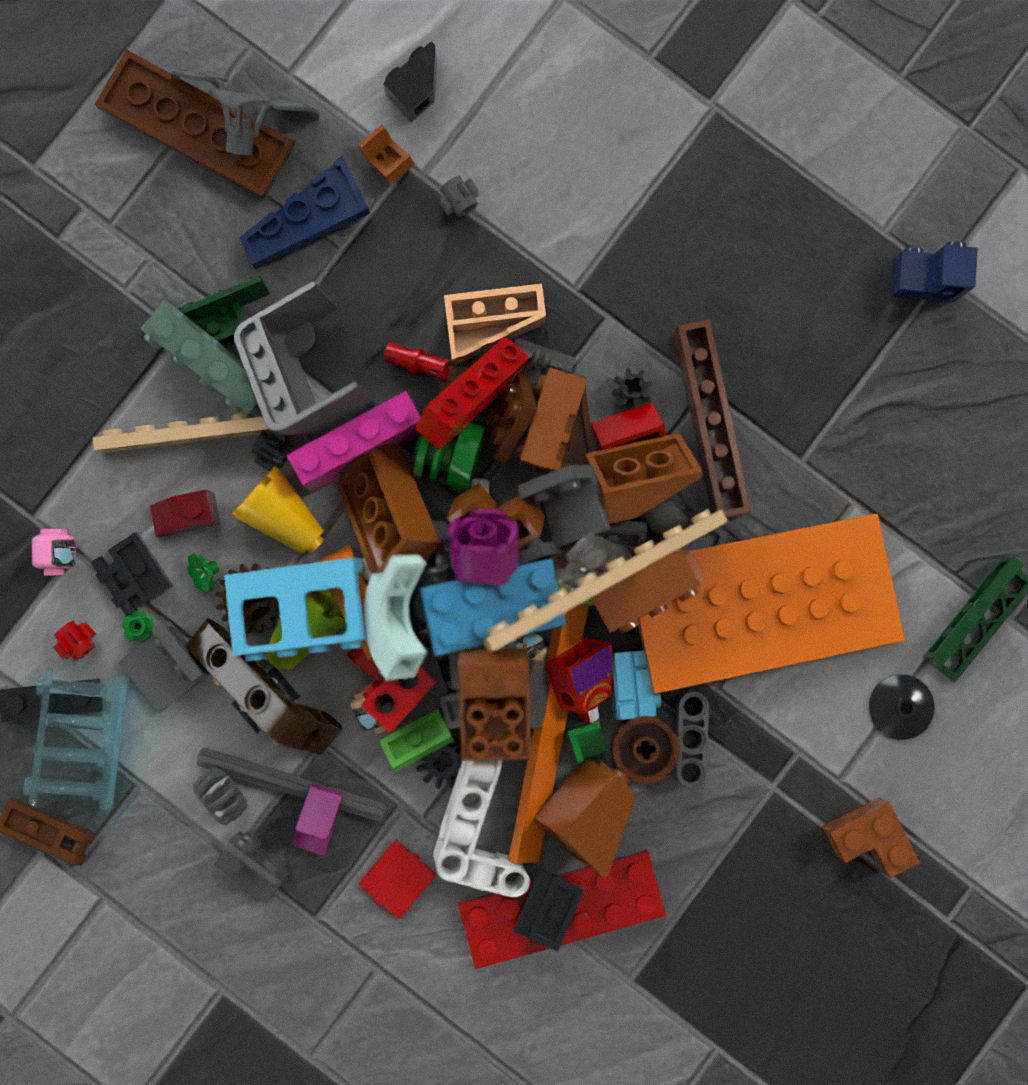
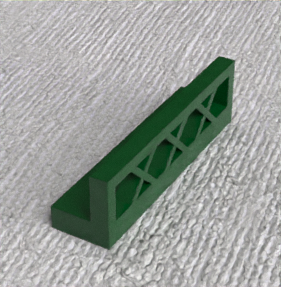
(973, 613)

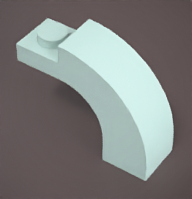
(387, 618)

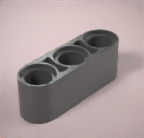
(697, 753)

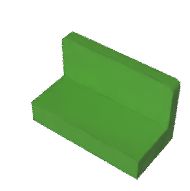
(416, 740)

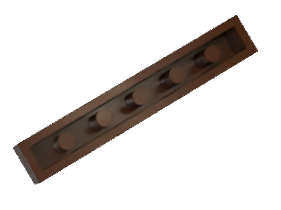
(711, 419)

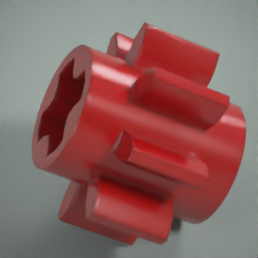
(74, 640)

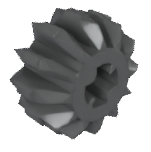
(220, 795)

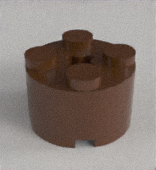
(659, 759)

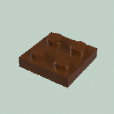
(511, 417)

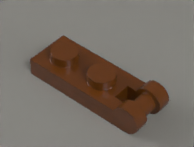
(44, 831)

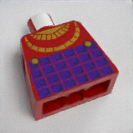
(583, 677)

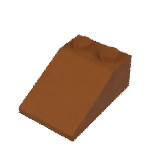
(642, 474)

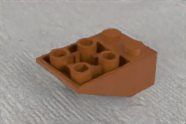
(494, 704)

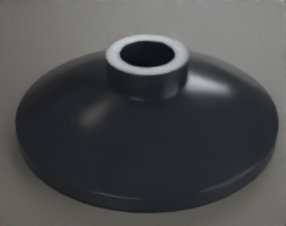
(886, 703)

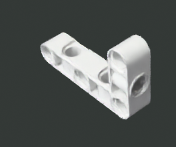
(461, 831)

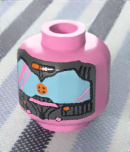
(53, 551)

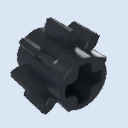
(628, 379)
(271, 450)

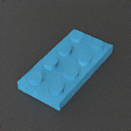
(463, 612)

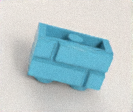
(632, 687)

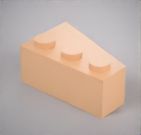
(485, 317)

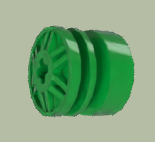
(457, 458)

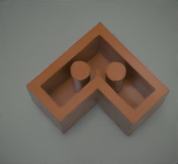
(522, 511)
(876, 830)

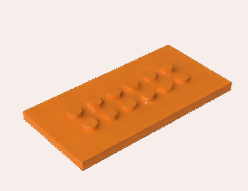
(776, 605)

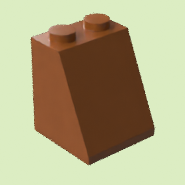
(590, 814)

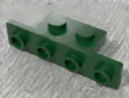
(222, 310)

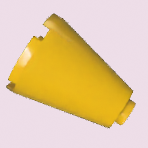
(280, 514)

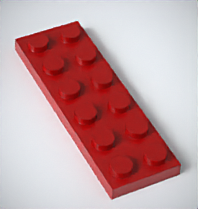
(608, 904)

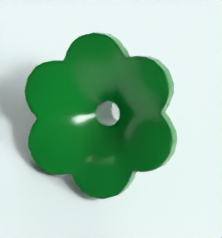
(201, 572)

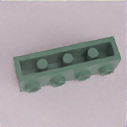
(200, 353)

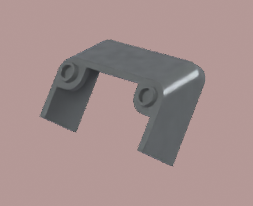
(270, 354)

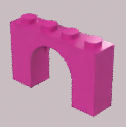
(323, 458)

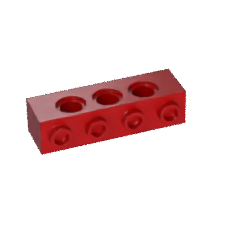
(471, 393)

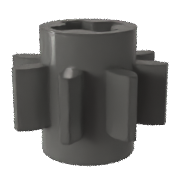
(459, 196)

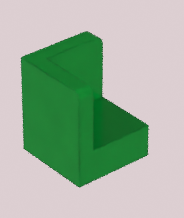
(586, 740)

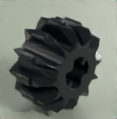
(442, 773)

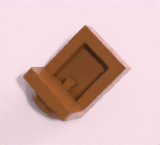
(385, 155)

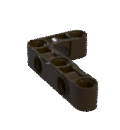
(250, 685)

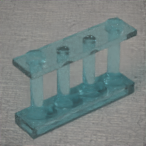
(104, 757)

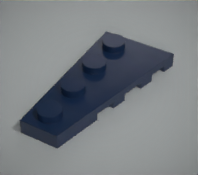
(318, 210)

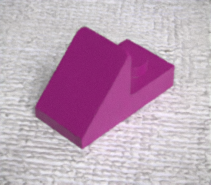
(318, 819)

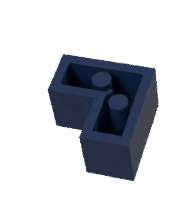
(935, 276)

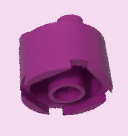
(484, 547)

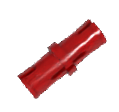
(417, 361)

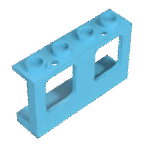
(291, 587)

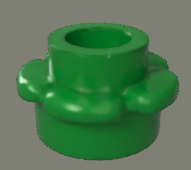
(144, 620)

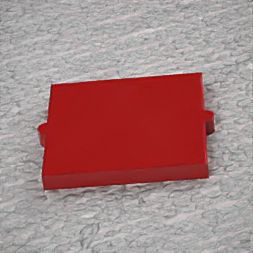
(397, 879)

